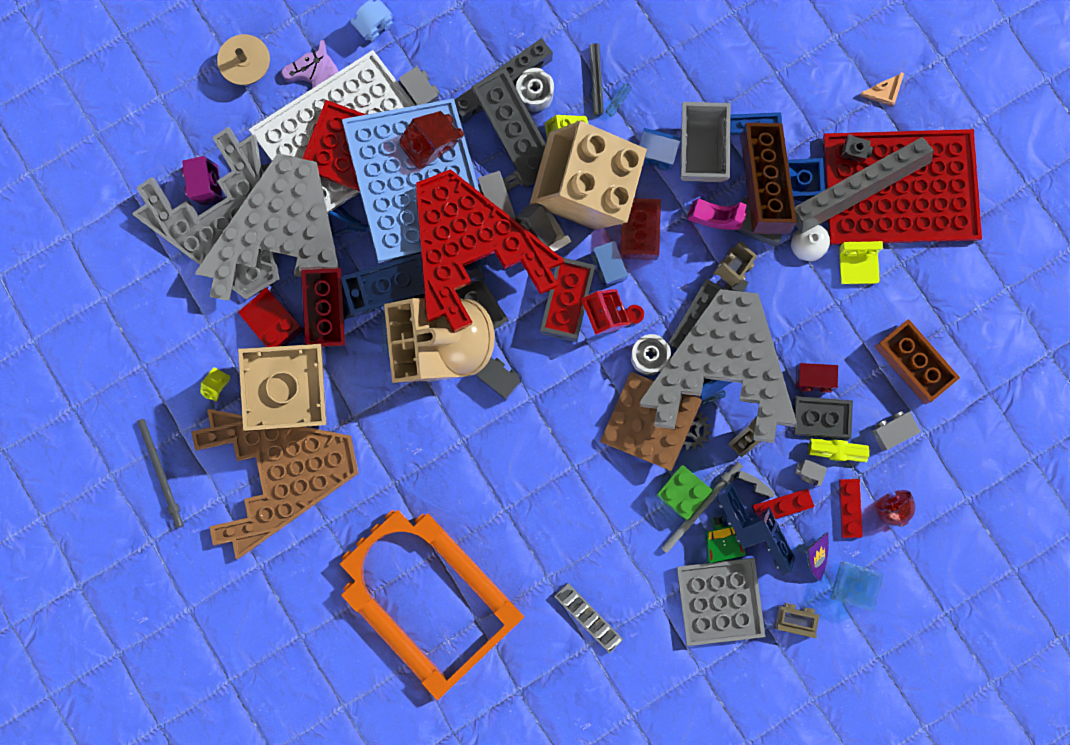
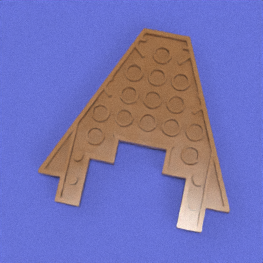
(294, 469)

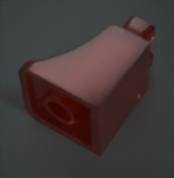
(429, 138)

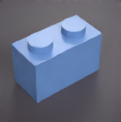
(609, 264)

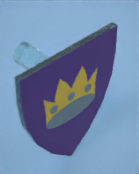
(816, 555)

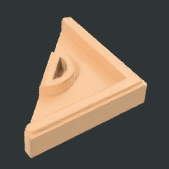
(886, 91)

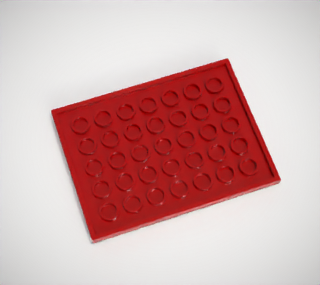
(926, 206)

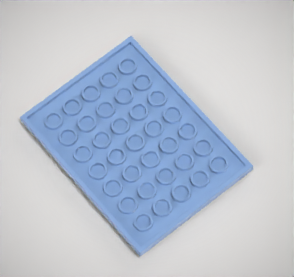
(389, 176)

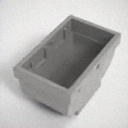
(705, 141)

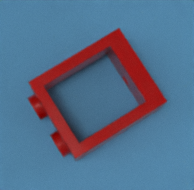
(610, 318)

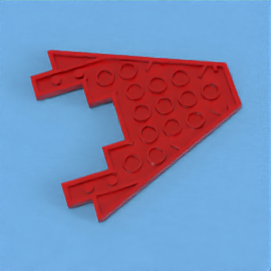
(465, 226)

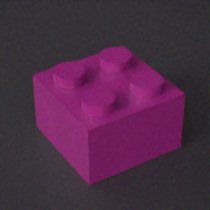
(201, 180)

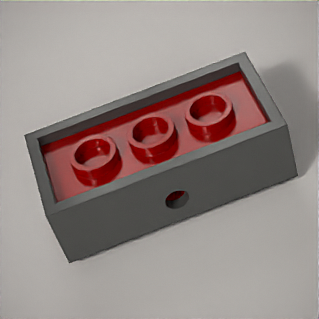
(564, 304)

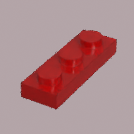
(787, 504)
(850, 508)

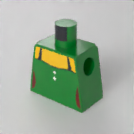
(722, 542)

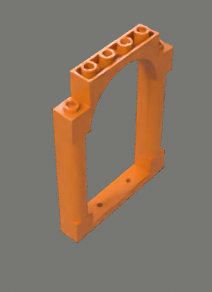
(363, 602)

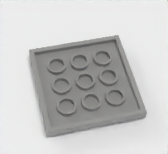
(720, 601)

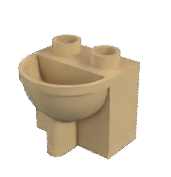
(432, 349)

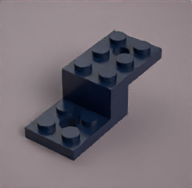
(756, 528)

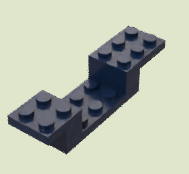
(389, 284)

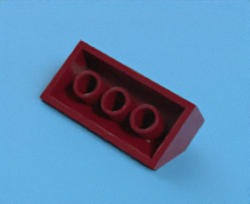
(322, 306)

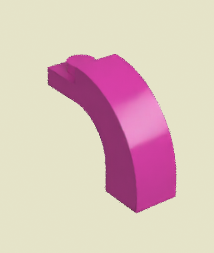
(717, 216)

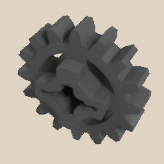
(696, 436)

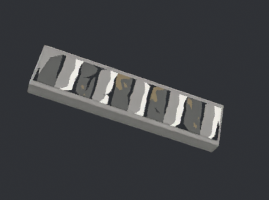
(588, 618)

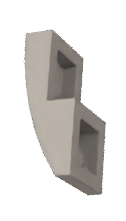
(759, 487)

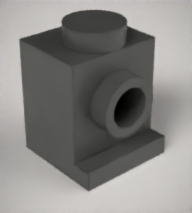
(852, 153)

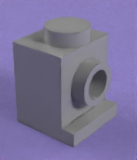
(811, 472)

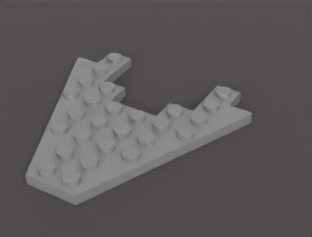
(280, 215)
(198, 234)
(732, 346)

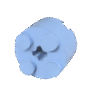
(372, 19)

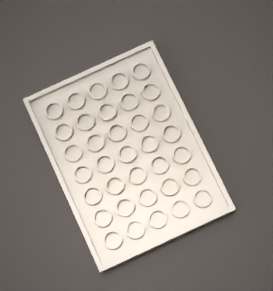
(360, 86)

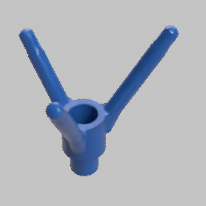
(353, 224)

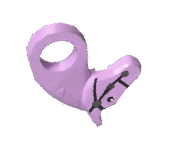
(311, 67)

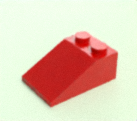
(270, 320)

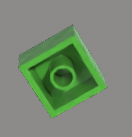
(683, 492)

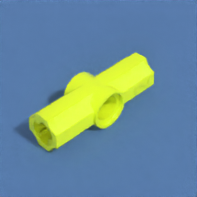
(838, 450)

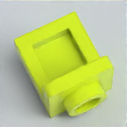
(214, 384)

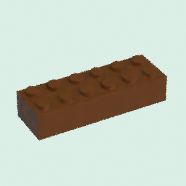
(767, 178)

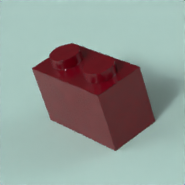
(816, 377)

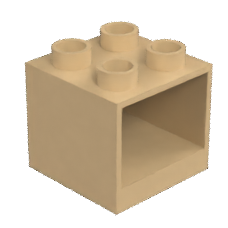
(588, 176)
(282, 387)

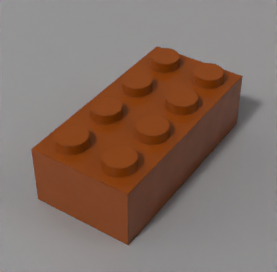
(917, 362)

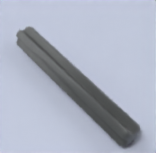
(596, 79)

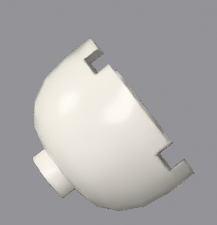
(810, 244)

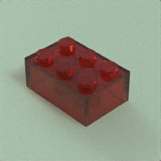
(642, 232)

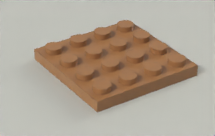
(633, 427)

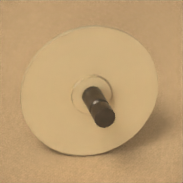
(243, 59)

